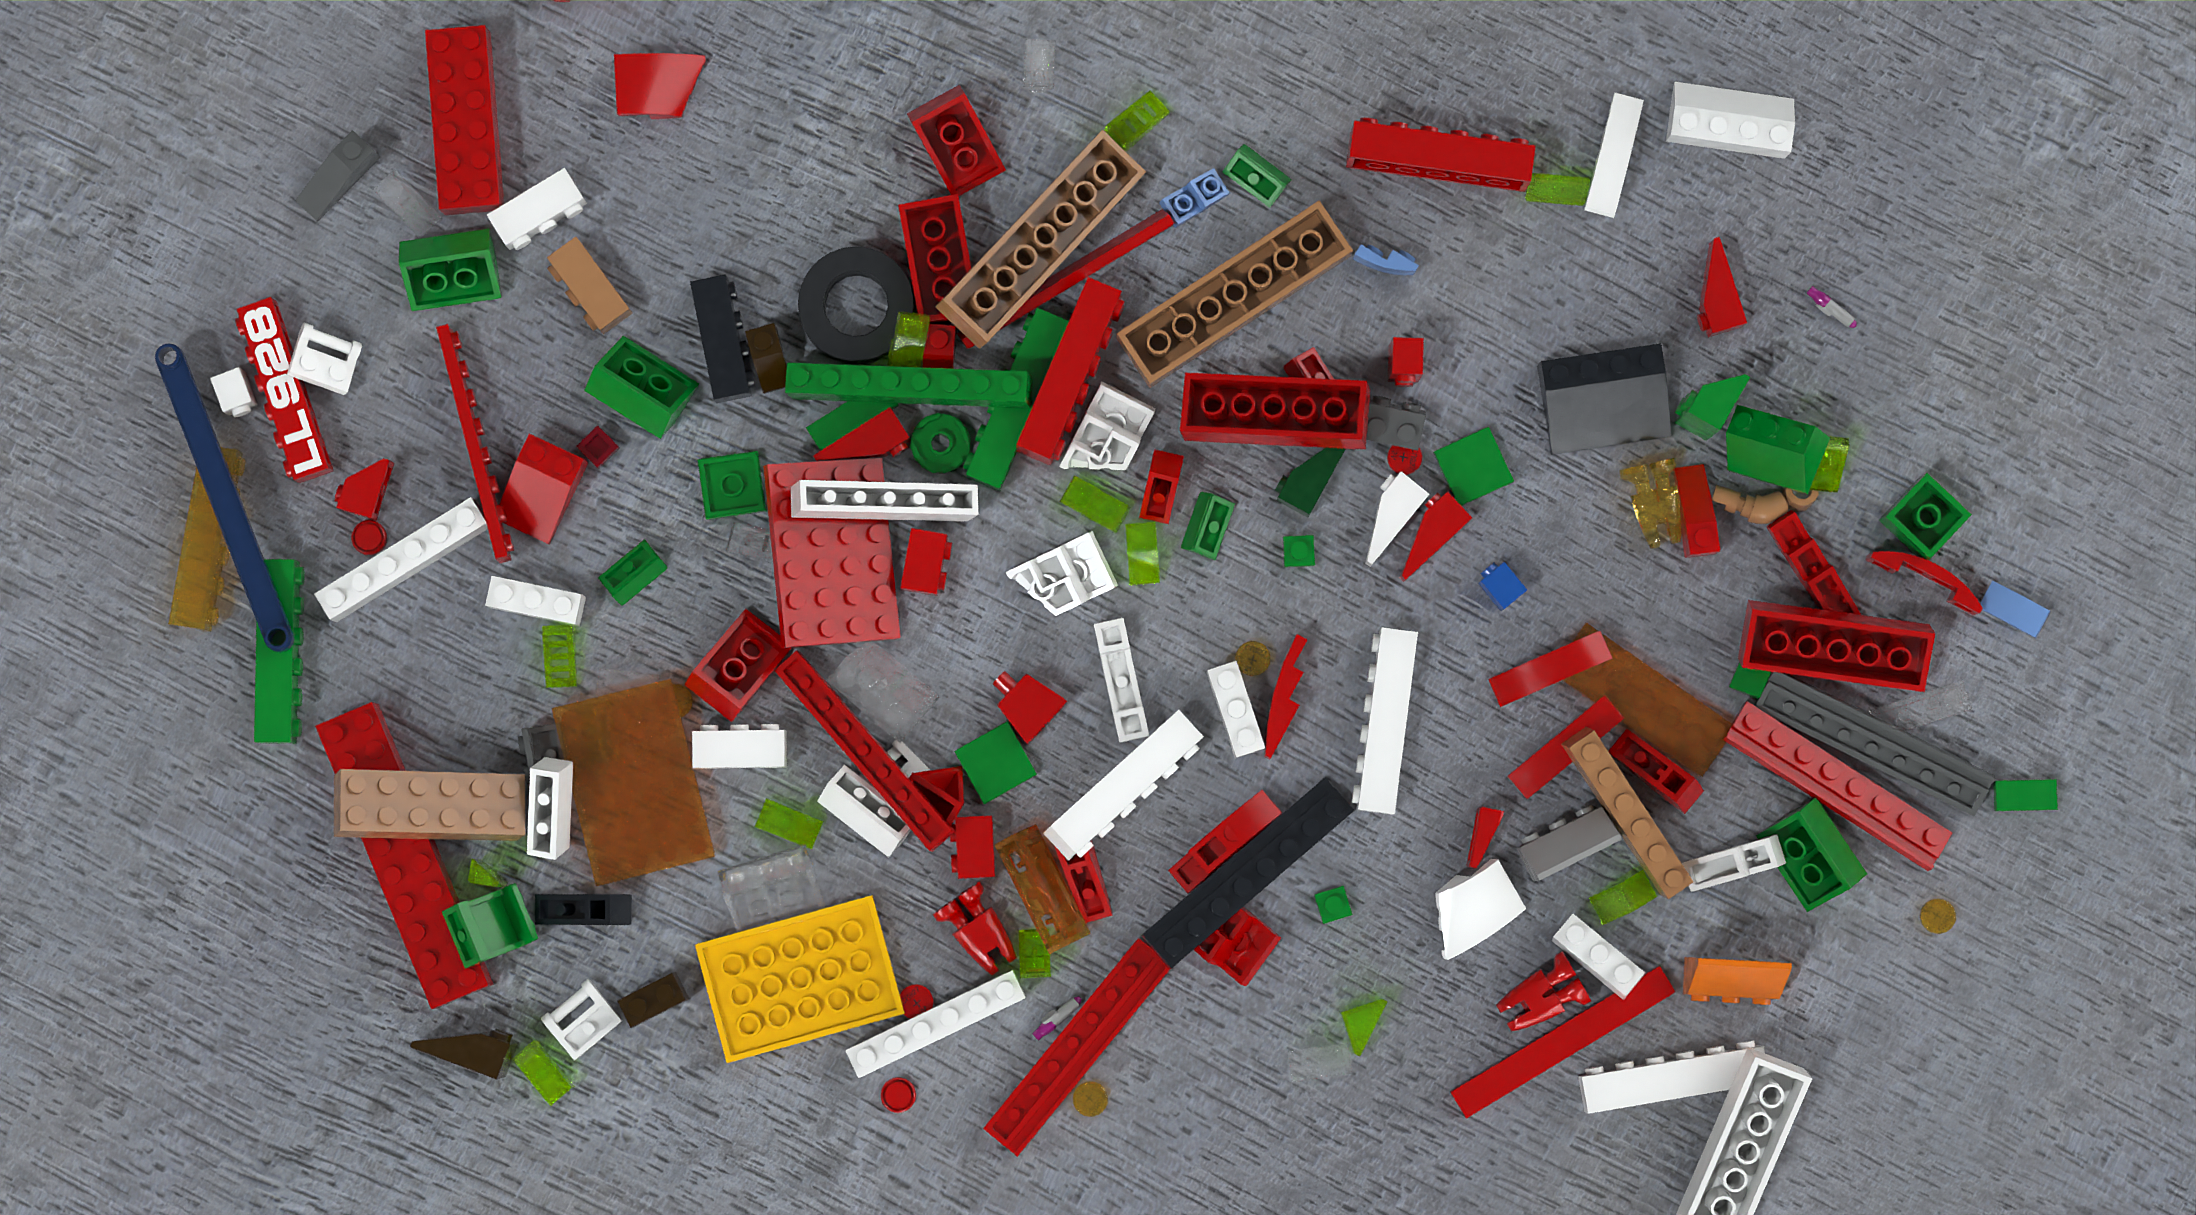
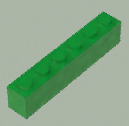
(999, 438)
(276, 672)

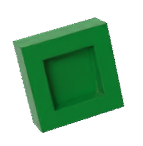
(1298, 551)
(1333, 904)

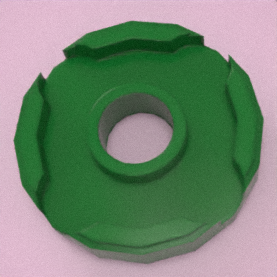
(953, 456)

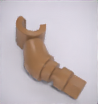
(1762, 508)

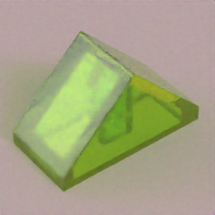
(1623, 897)
(1033, 955)
(1360, 1023)

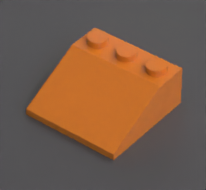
(1734, 979)

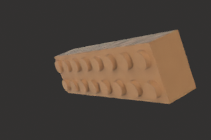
(1040, 239)
(1234, 294)

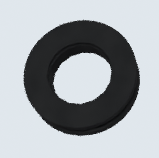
(820, 281)

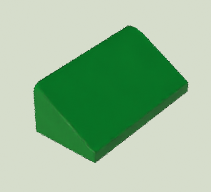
(1256, 175)
(1207, 525)
(632, 572)

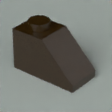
(768, 357)

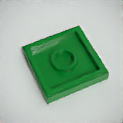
(1473, 466)
(732, 485)
(995, 762)

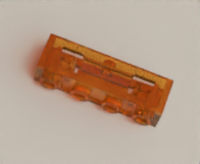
(1042, 888)

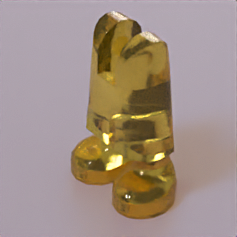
(1655, 505)

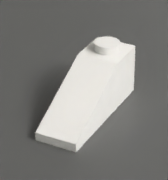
(1394, 509)

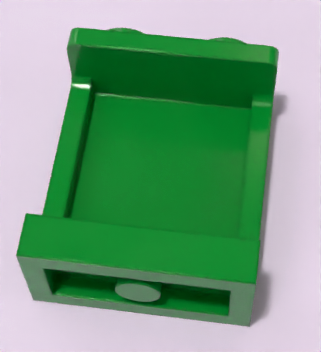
(490, 925)

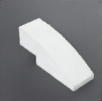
(1735, 863)

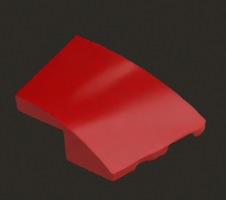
(655, 83)
(1239, 946)

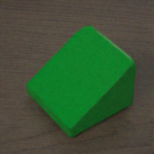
(1749, 681)

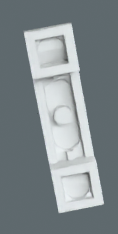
(1121, 680)

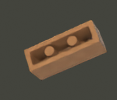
(588, 286)

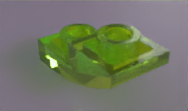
(909, 340)
(1095, 504)

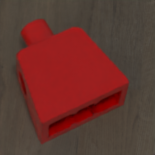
(1027, 704)

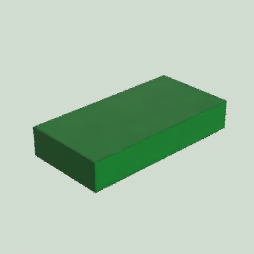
(2025, 795)

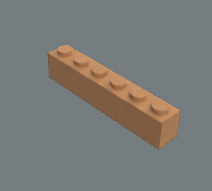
(1627, 812)

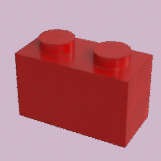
(1405, 361)
(925, 562)
(974, 847)

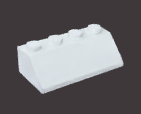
(1731, 120)

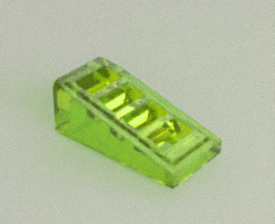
(1142, 129)
(569, 631)

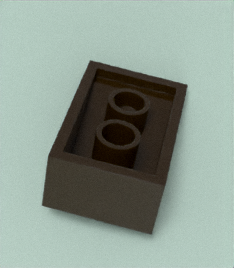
(481, 1052)

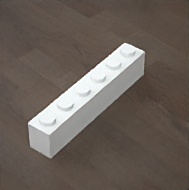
(884, 500)
(402, 560)
(1386, 720)
(1123, 785)
(935, 1024)
(1662, 1079)

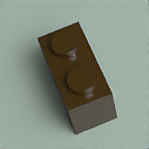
(653, 1000)

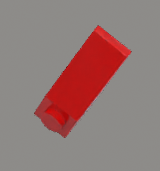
(1719, 301)
(873, 439)
(1697, 512)
(1436, 527)
(1656, 771)
(1087, 885)

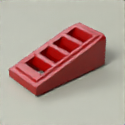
(1484, 828)

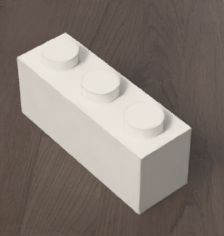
(537, 210)
(535, 601)
(1235, 709)
(739, 747)
(549, 808)
(864, 810)
(1598, 956)

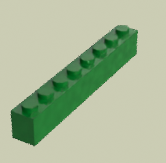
(909, 385)

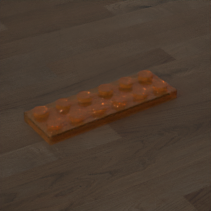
(1654, 706)

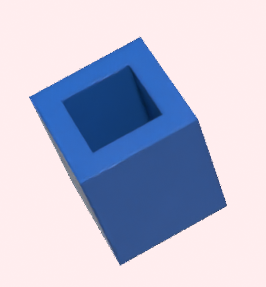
(1501, 585)

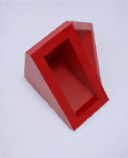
(942, 789)

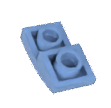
(1194, 197)
(1397, 263)
(2014, 609)

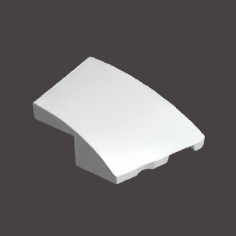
(1108, 431)
(1066, 574)
(1476, 907)

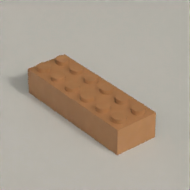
(429, 805)

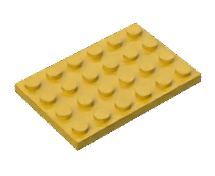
(799, 979)

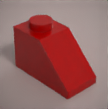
(940, 347)
(1161, 486)
(365, 490)

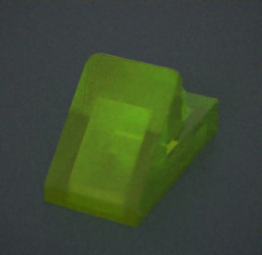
(1831, 466)
(1142, 553)
(789, 823)

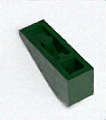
(1308, 481)

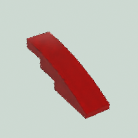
(1810, 565)
(1281, 707)
(1552, 757)

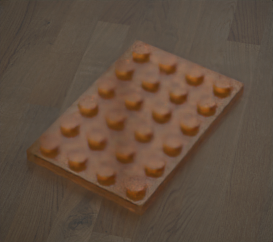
(634, 782)

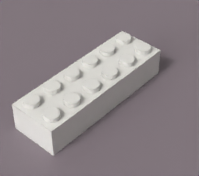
(1746, 1137)

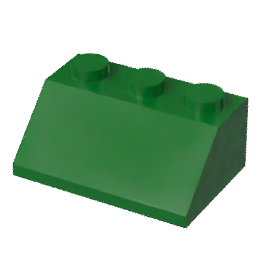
(449, 269)
(641, 386)
(1707, 409)
(1774, 449)
(1815, 855)

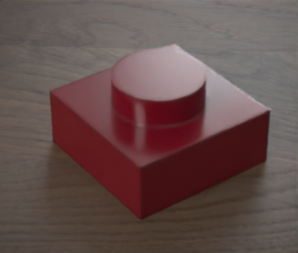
(598, 447)

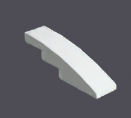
(1614, 155)

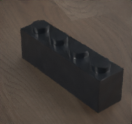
(721, 339)

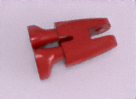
(980, 933)
(1539, 997)

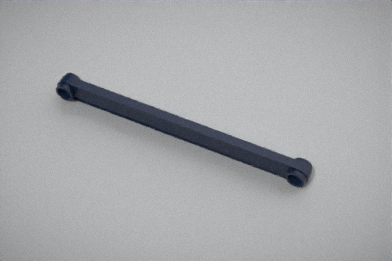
(224, 497)

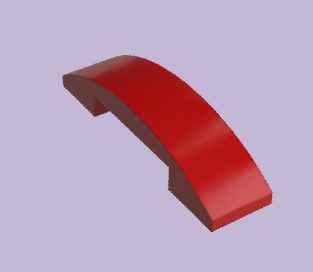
(1960, 594)
(1550, 668)

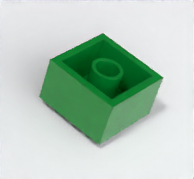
(1925, 517)

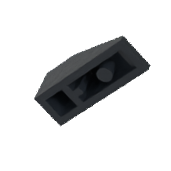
(583, 909)

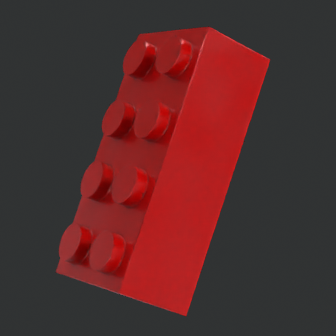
(934, 250)

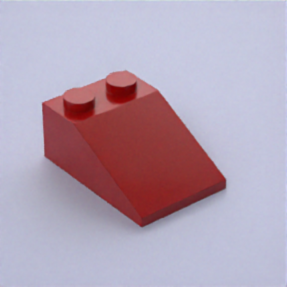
(956, 141)
(541, 488)
(737, 665)

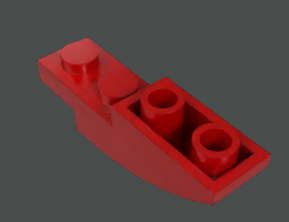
(1225, 841)

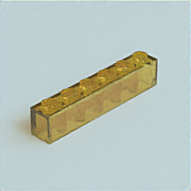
(202, 557)

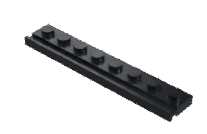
(1247, 873)

